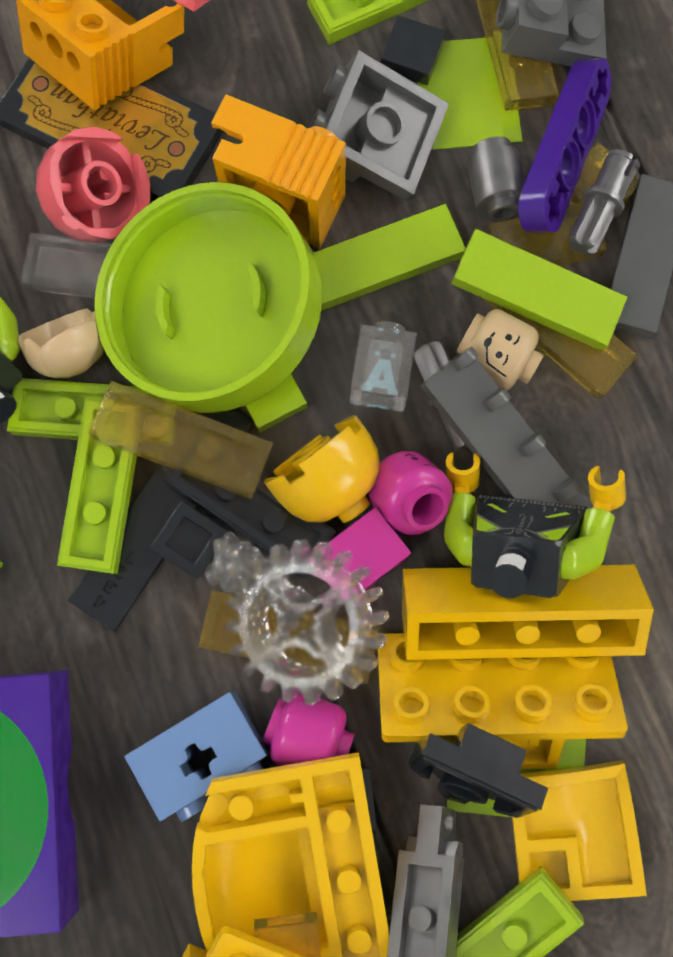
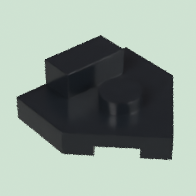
(478, 770)

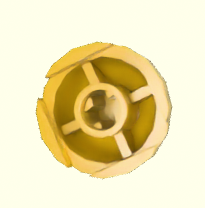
(328, 475)

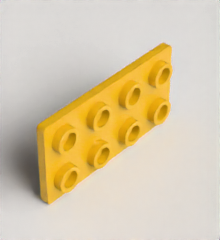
(516, 699)

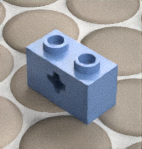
(163, 762)

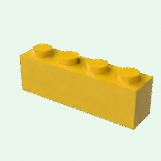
(591, 617)

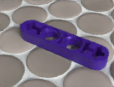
(565, 146)

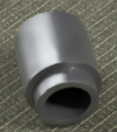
(496, 178)

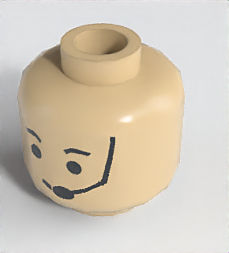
(503, 347)

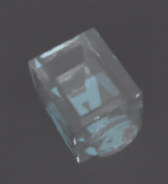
(383, 366)

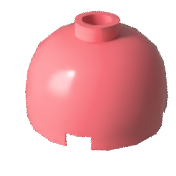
(91, 185)

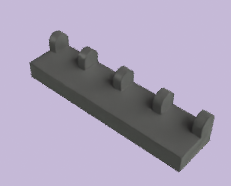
(498, 433)

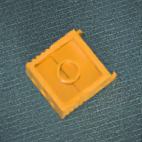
(97, 45)
(285, 162)

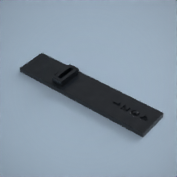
(110, 595)

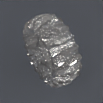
(320, 641)

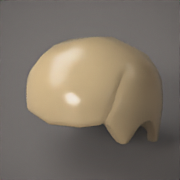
(63, 345)

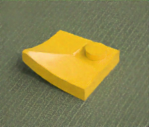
(583, 833)

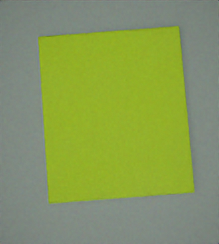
(470, 86)

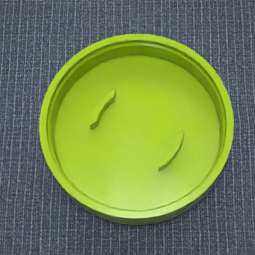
(208, 297)

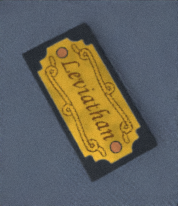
(155, 123)

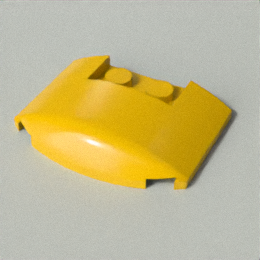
(291, 846)

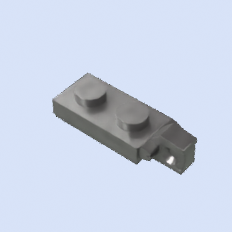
(428, 888)

